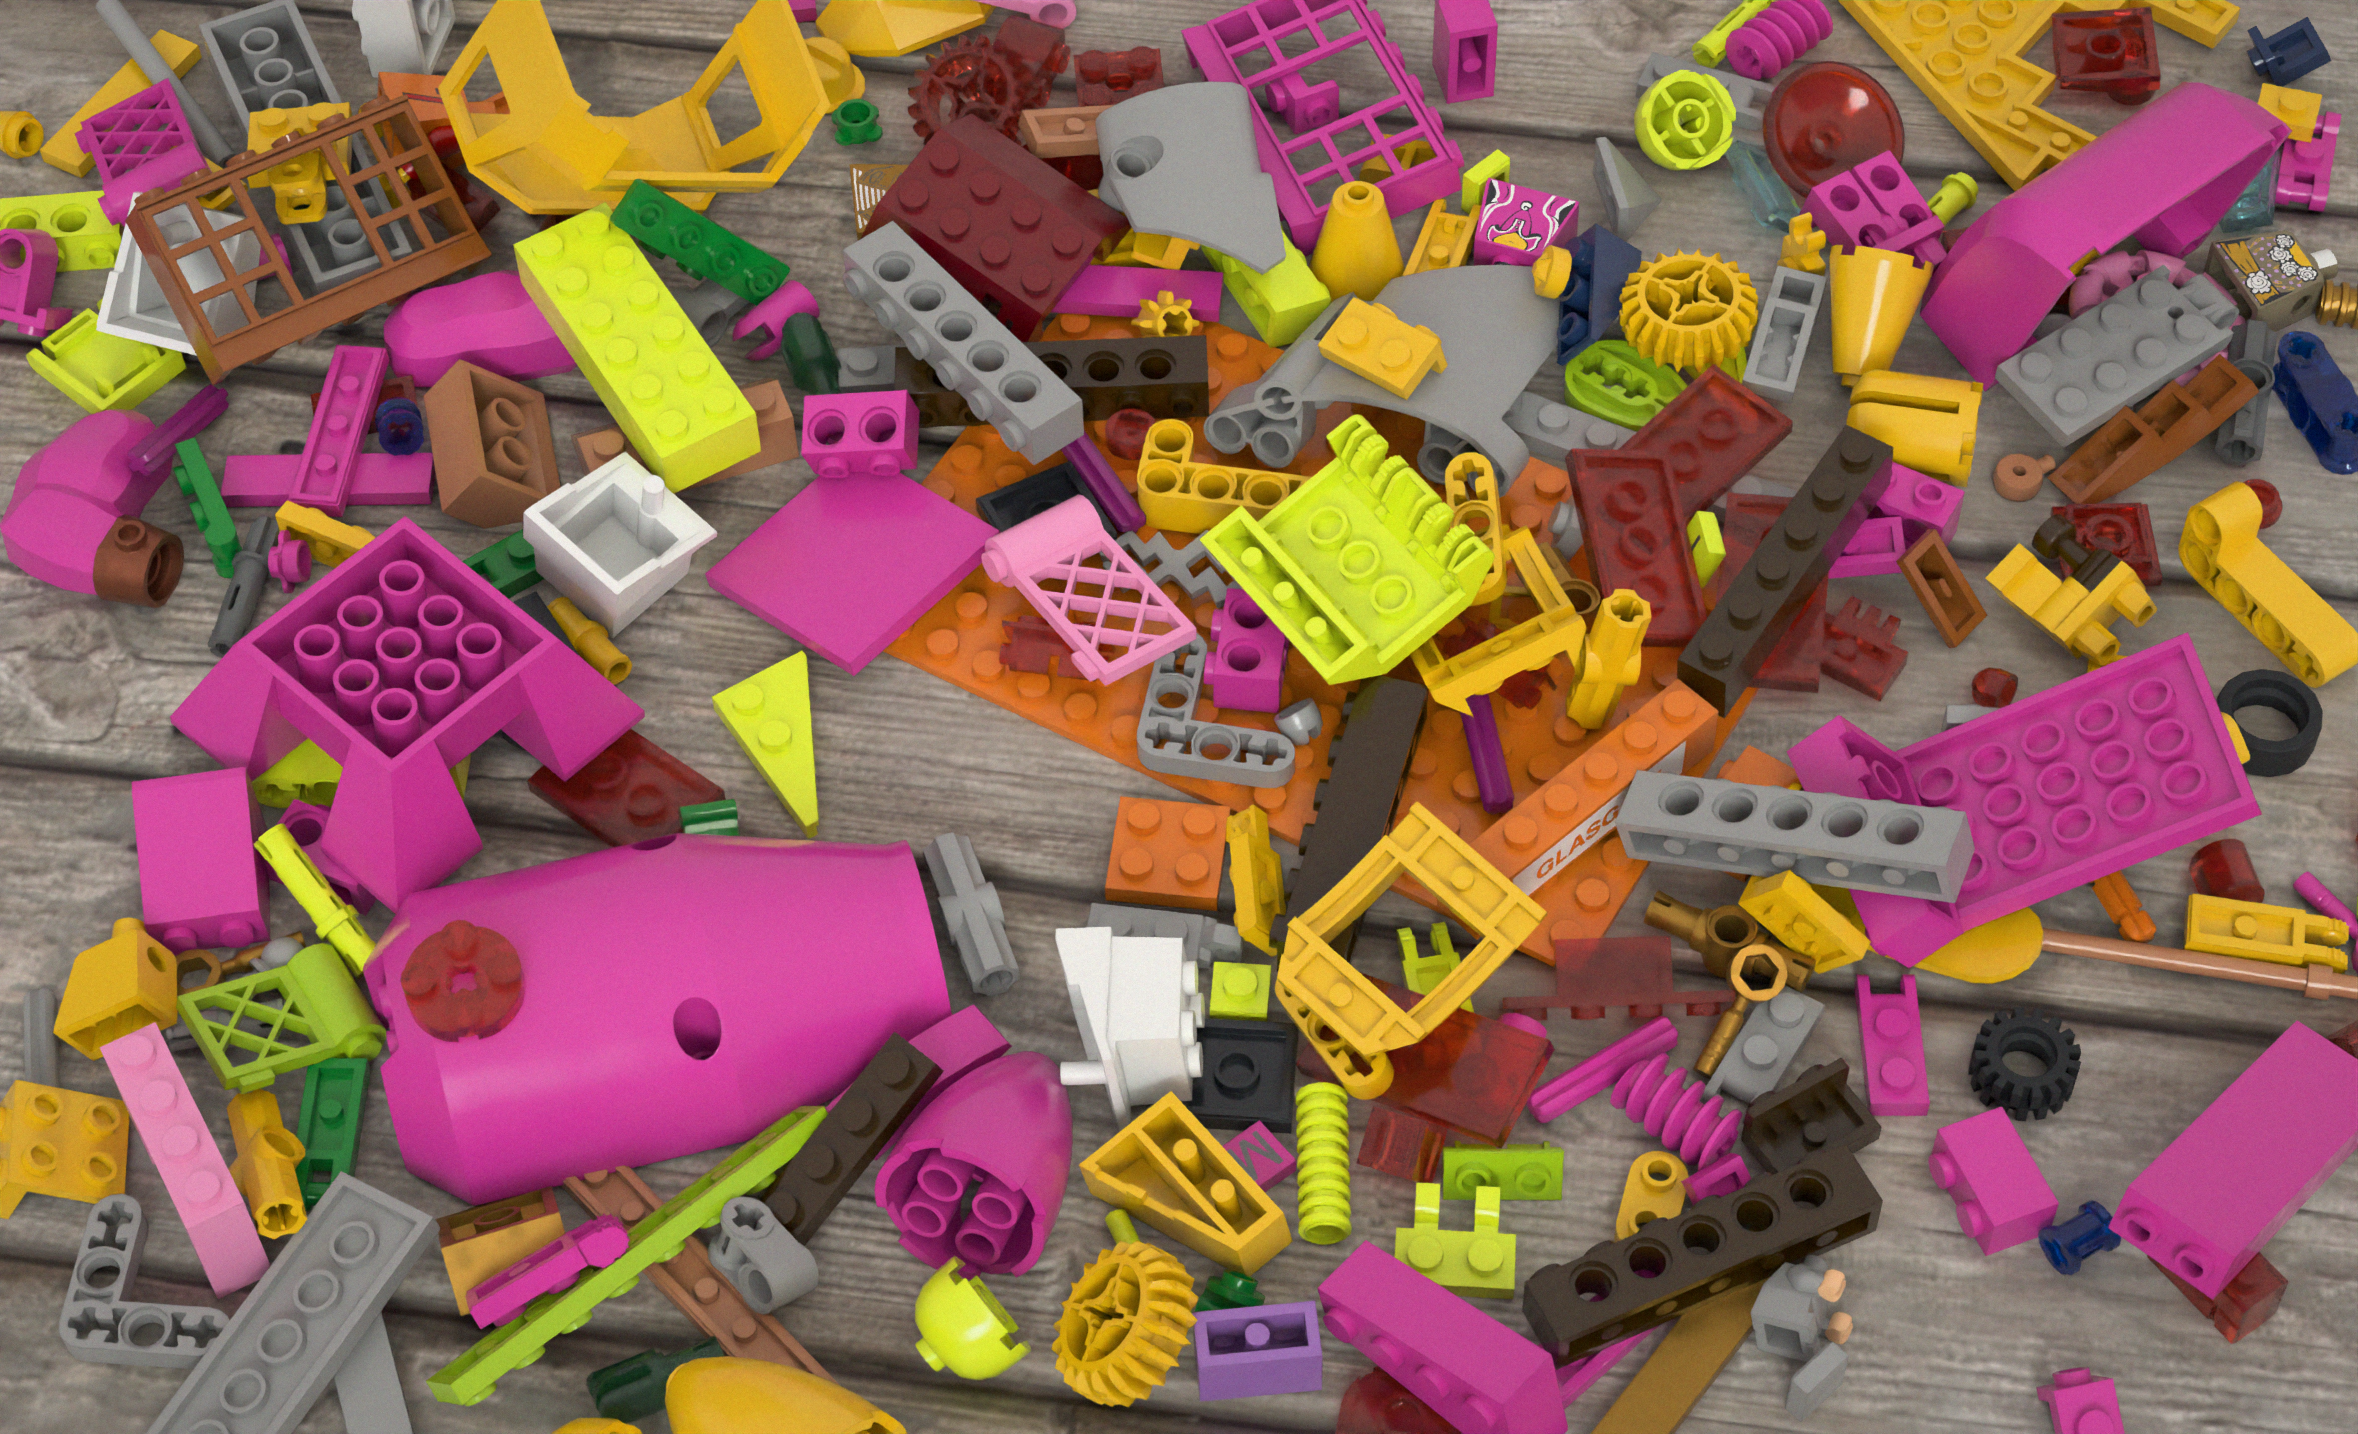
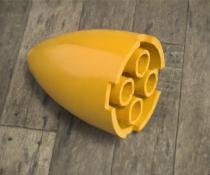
(766, 1398)

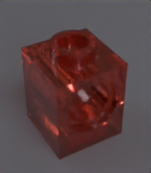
(1401, 1145)

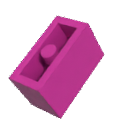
(1464, 49)
(1992, 1181)

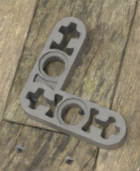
(1180, 726)
(112, 1304)

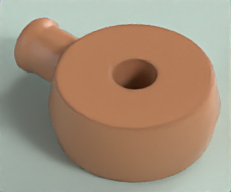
(2021, 476)

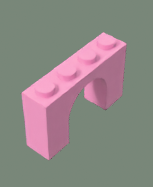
(187, 1160)

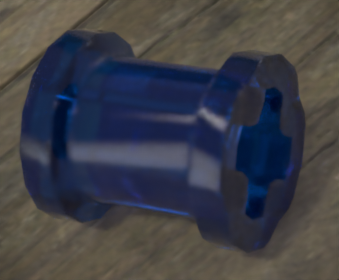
(399, 441)
(2078, 1238)

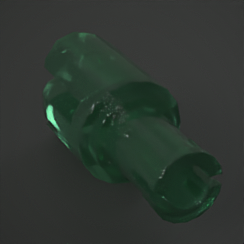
(810, 355)
(638, 1383)

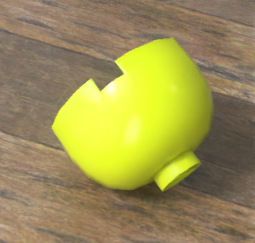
(1684, 121)
(965, 1326)

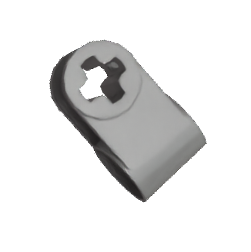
(763, 1263)

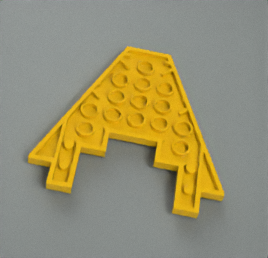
(1974, 71)

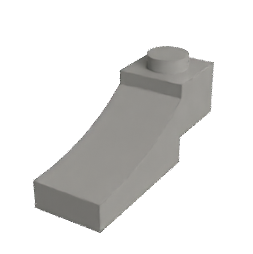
(1784, 333)

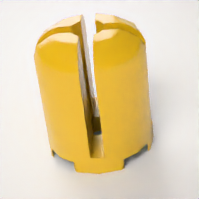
(1923, 418)

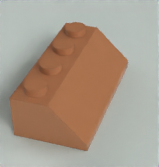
(775, 430)

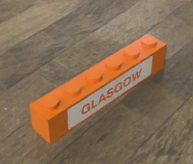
(1585, 797)

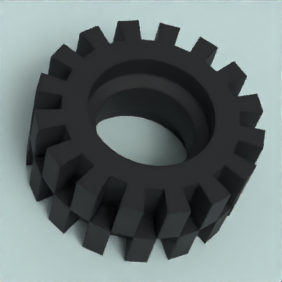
(2028, 1036)

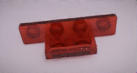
(1615, 974)

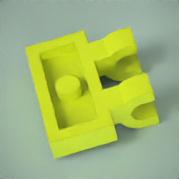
(1460, 1261)

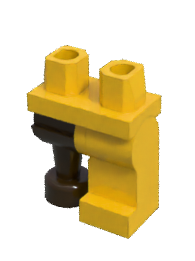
(2083, 604)

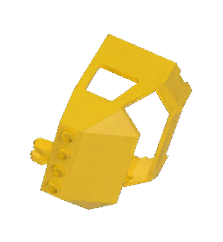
(566, 161)

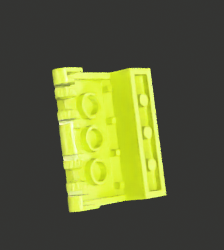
(1355, 559)

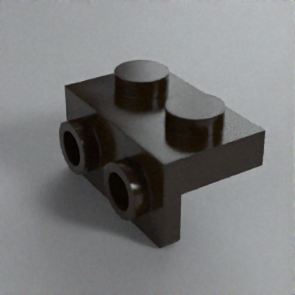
(1807, 1117)

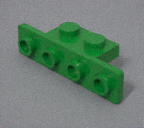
(697, 243)

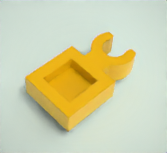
(1802, 246)

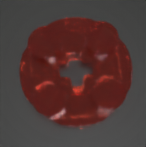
(457, 951)

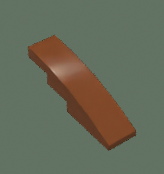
(2163, 429)

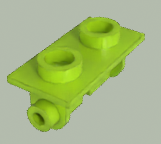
(1519, 1171)

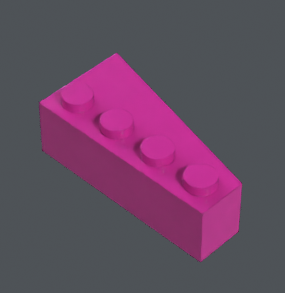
(1856, 765)
(1442, 1347)

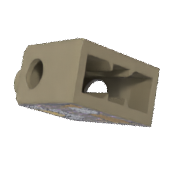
(2271, 276)

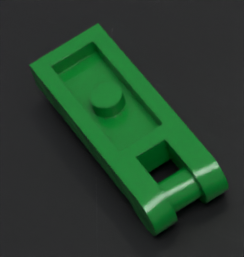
(209, 508)
(331, 1122)

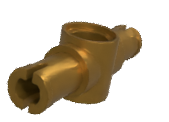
(1708, 928)

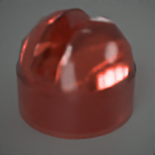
(1994, 687)

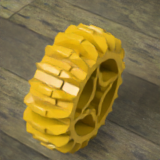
(1688, 310)
(1124, 1324)

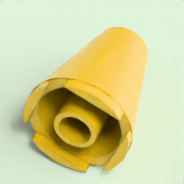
(1357, 244)
(1871, 307)

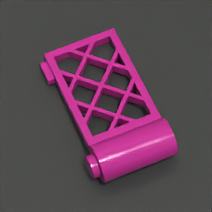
(150, 170)

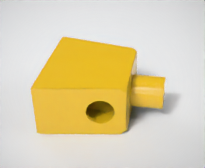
(118, 990)

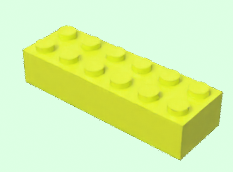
(637, 348)

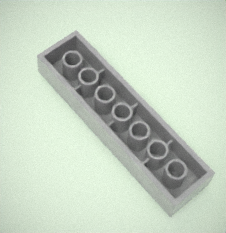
(271, 62)

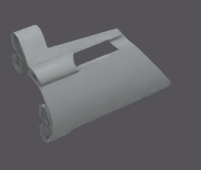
(1493, 343)

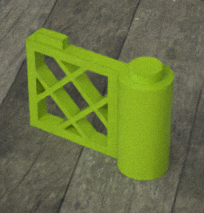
(324, 1008)

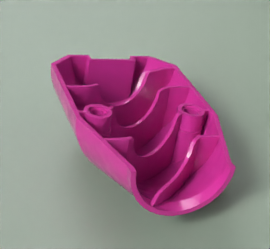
(664, 1005)

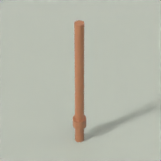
(2314, 980)

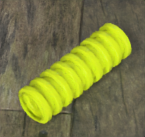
(1323, 1163)

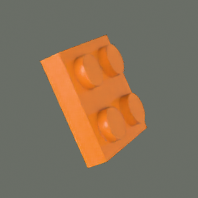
(1167, 853)

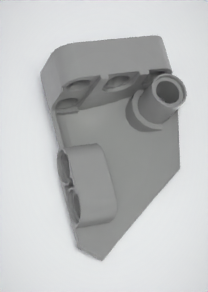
(1192, 170)

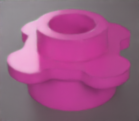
(290, 561)

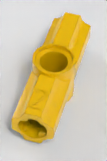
(1608, 658)
(266, 1163)

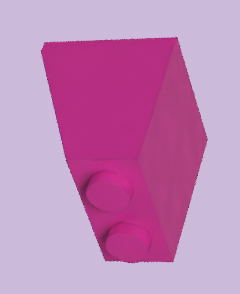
(200, 862)

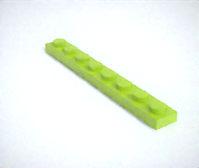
(654, 1239)

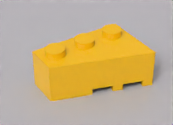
(1188, 1188)

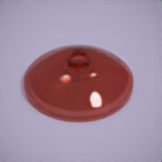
(1838, 107)

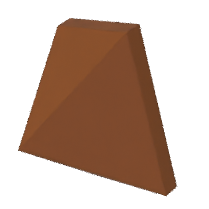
(1941, 588)

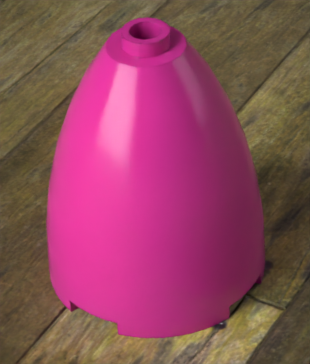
(997, 1126)

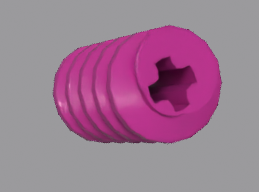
(1777, 37)
(1676, 1112)

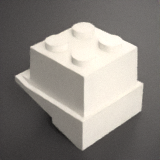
(135, 302)
(614, 541)
(1134, 1015)

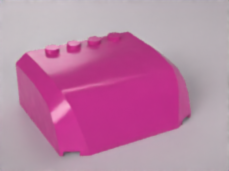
(2154, 176)

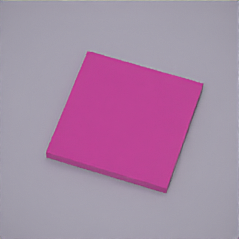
(853, 563)

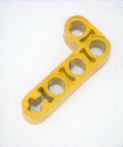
(1198, 496)
(2260, 590)

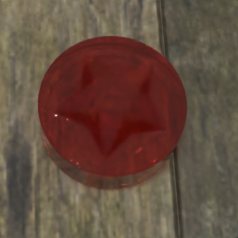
(1127, 433)

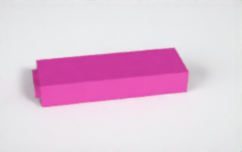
(2246, 1162)

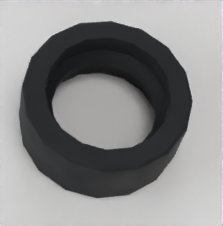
(2286, 695)

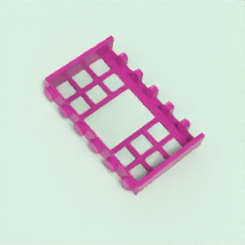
(1261, 24)

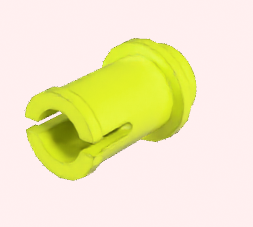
(1956, 194)

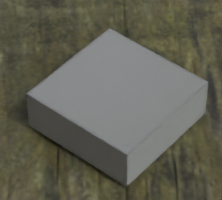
(1816, 1381)

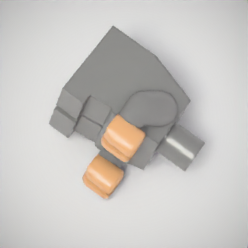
(1794, 1310)

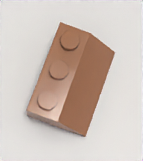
(489, 446)

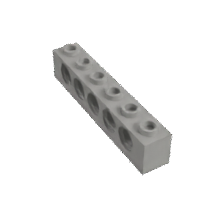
(963, 343)
(1815, 835)

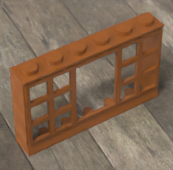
(342, 303)

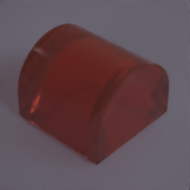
(2226, 872)

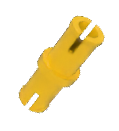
(590, 641)

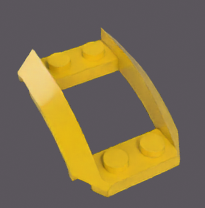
(1515, 650)
(1457, 879)

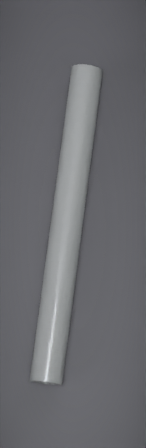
(156, 71)

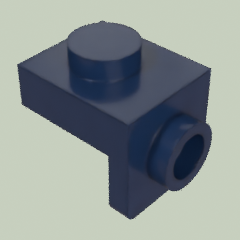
(2288, 52)

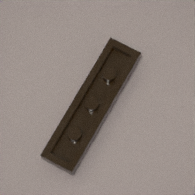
(850, 1137)

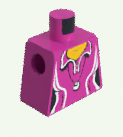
(1521, 223)

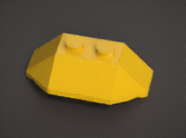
(897, 26)

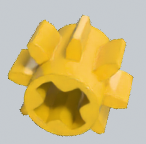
(1178, 319)

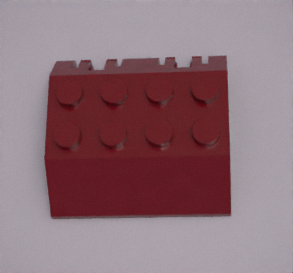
(1000, 221)

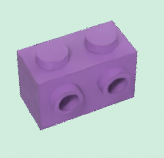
(1257, 1351)

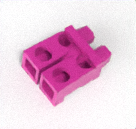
(1877, 210)

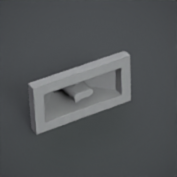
(1622, 190)

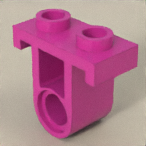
(29, 285)

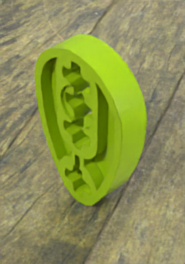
(1620, 365)

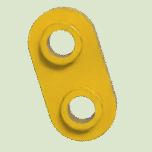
(1651, 1199)

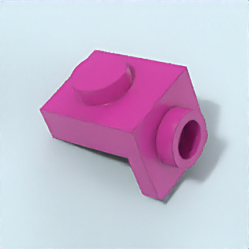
(1303, 106)
(2082, 1403)

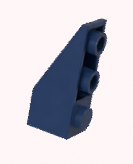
(1593, 289)

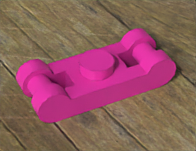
(2307, 166)

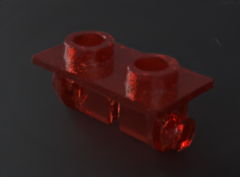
(1034, 645)
(1518, 689)

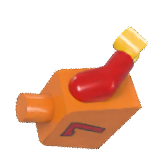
(431, 114)

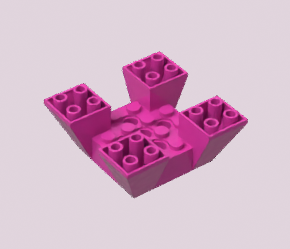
(398, 678)

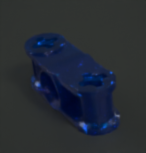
(2318, 400)

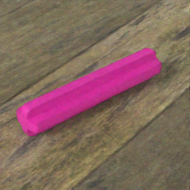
(1601, 1069)

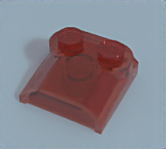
(2107, 53)

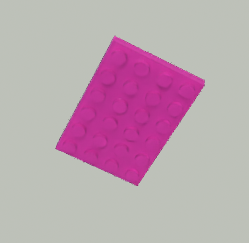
(2085, 778)

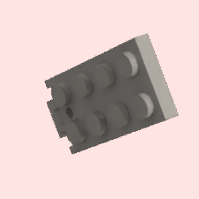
(2118, 353)

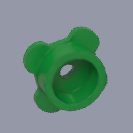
(856, 122)

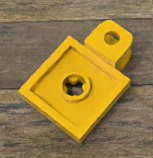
(304, 177)

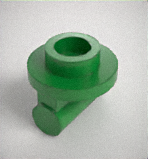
(710, 818)
(1230, 1292)

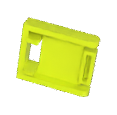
(103, 368)

